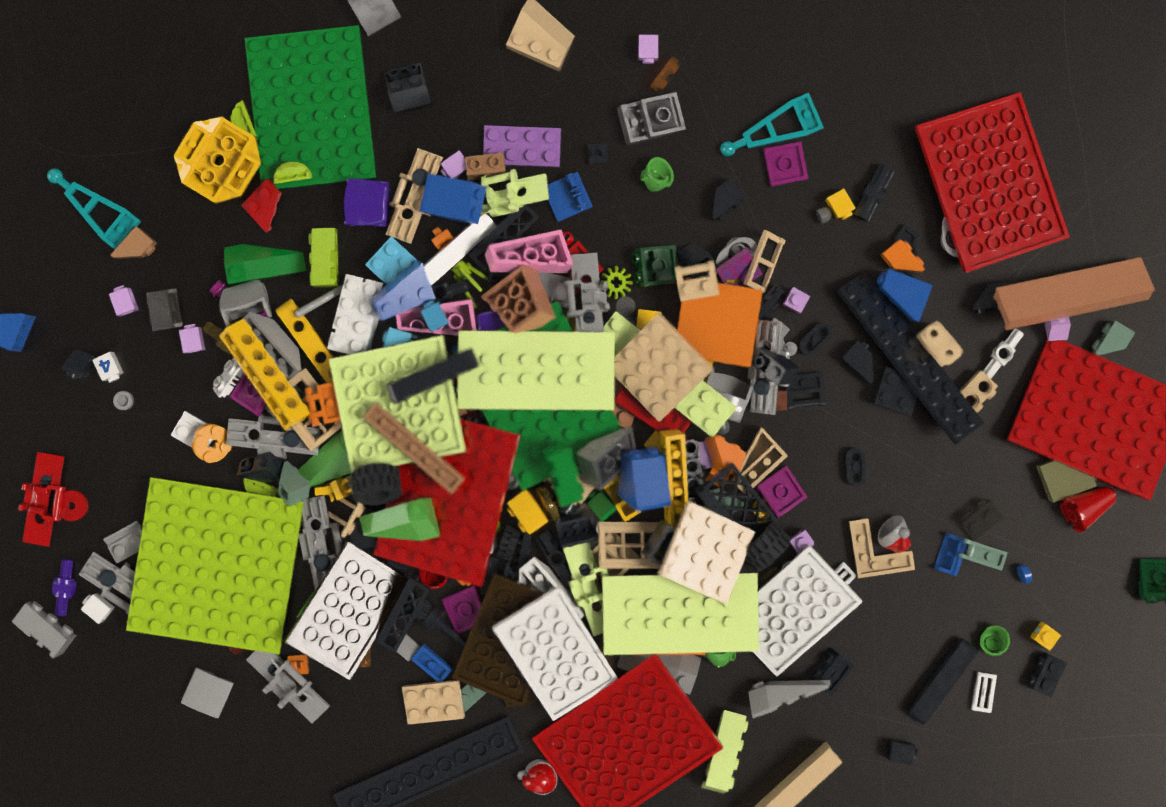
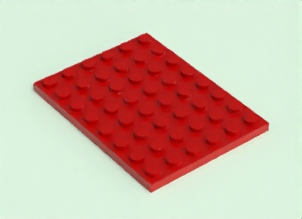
(992, 182)
(1094, 418)
(464, 518)
(628, 739)

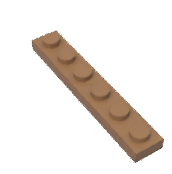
(414, 447)

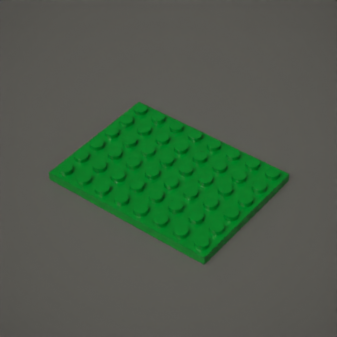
(311, 105)
(549, 427)

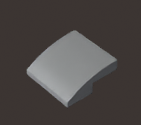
(207, 692)

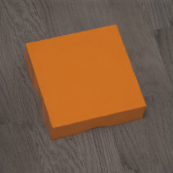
(722, 324)

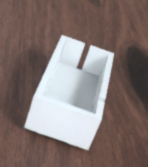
(355, 316)

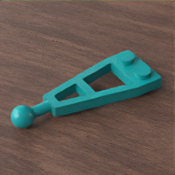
(806, 115)
(121, 226)

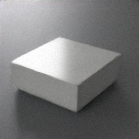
(408, 647)

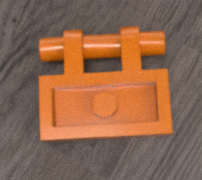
(328, 403)

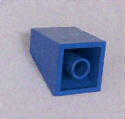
(452, 199)
(905, 293)
(15, 330)
(644, 479)

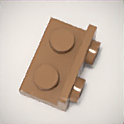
(484, 165)

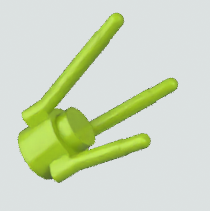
(463, 271)

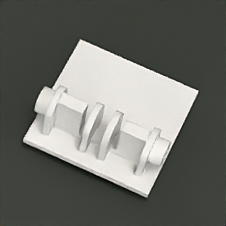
(222, 383)

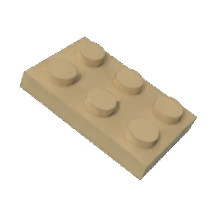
(433, 701)

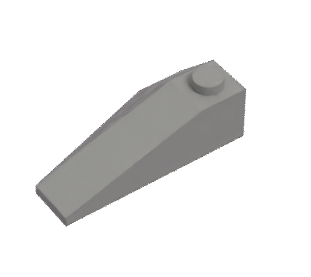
(682, 667)
(770, 695)

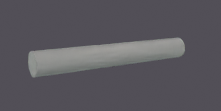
(319, 301)

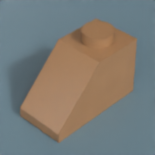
(135, 245)

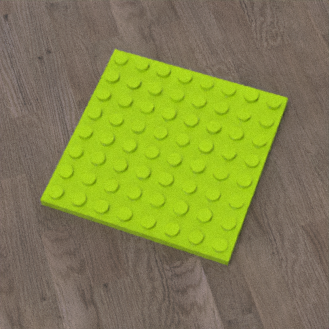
(214, 566)

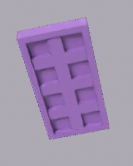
(524, 145)

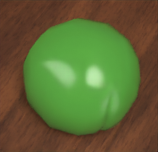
(995, 640)

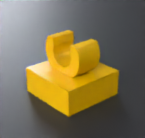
(341, 488)
(324, 489)

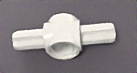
(1009, 346)

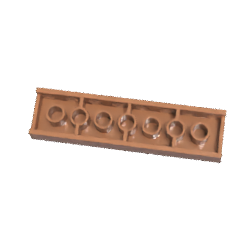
(1074, 293)

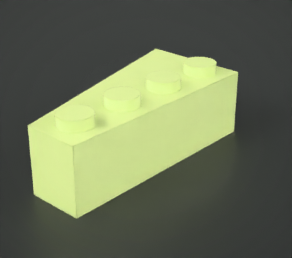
(721, 767)

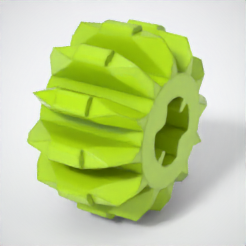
(621, 278)

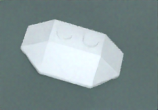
(541, 577)

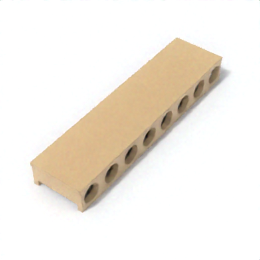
(803, 779)

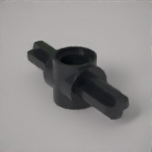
(450, 290)

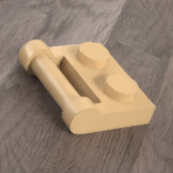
(698, 287)

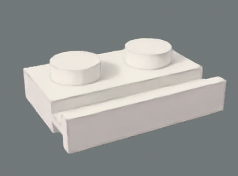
(186, 428)

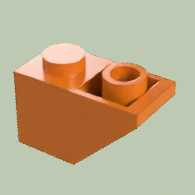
(901, 258)
(724, 453)

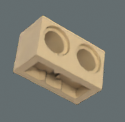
(971, 388)

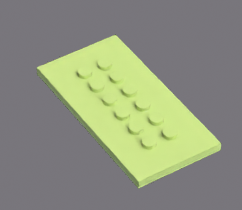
(538, 371)
(665, 617)

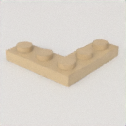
(865, 561)

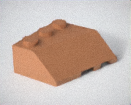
(521, 300)

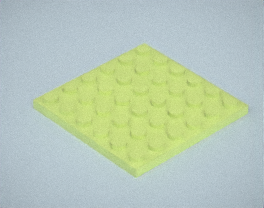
(363, 380)

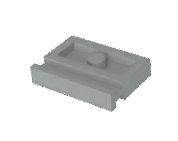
(124, 542)

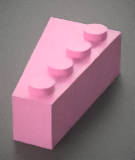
(540, 252)
(459, 313)

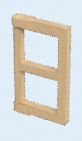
(758, 259)

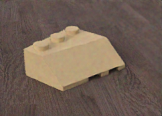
(540, 36)

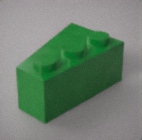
(563, 473)

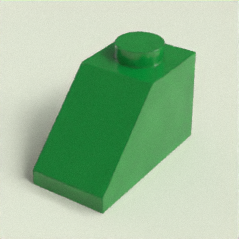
(601, 505)

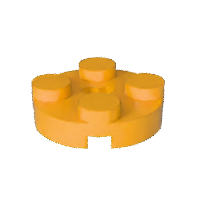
(200, 443)

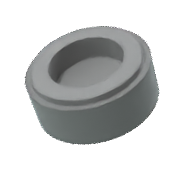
(123, 400)

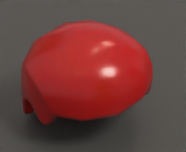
(432, 579)

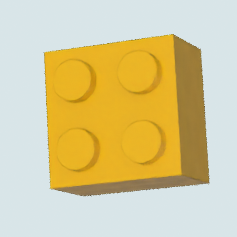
(527, 512)

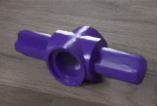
(64, 587)

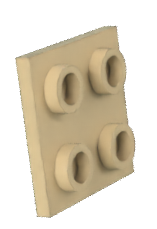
(350, 524)

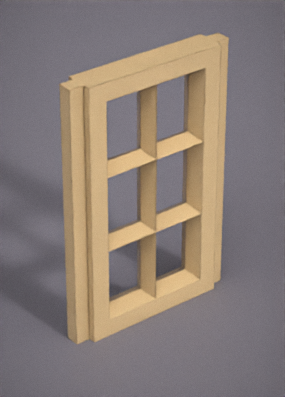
(300, 428)
(624, 527)

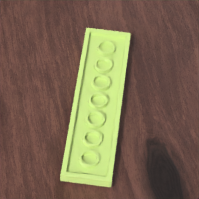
(702, 405)

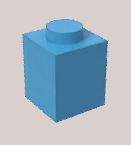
(434, 315)

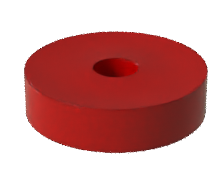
(80, 502)

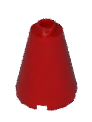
(1087, 507)

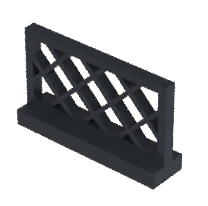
(716, 507)

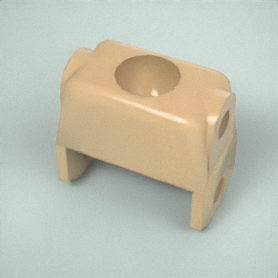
(939, 343)

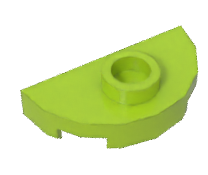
(242, 119)
(291, 172)
(260, 488)

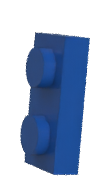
(431, 663)

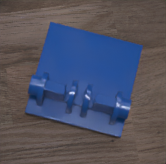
(568, 197)

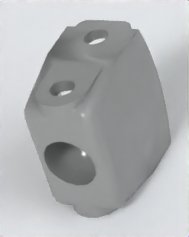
(242, 299)
(733, 390)

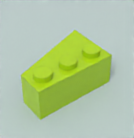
(324, 257)

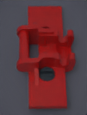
(37, 497)

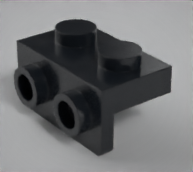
(576, 529)
(495, 565)

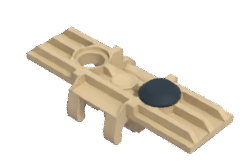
(422, 164)

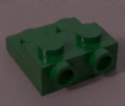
(655, 265)
(1152, 580)

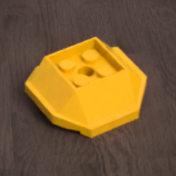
(198, 154)

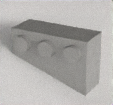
(44, 628)

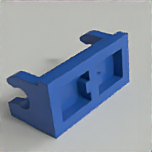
(947, 558)

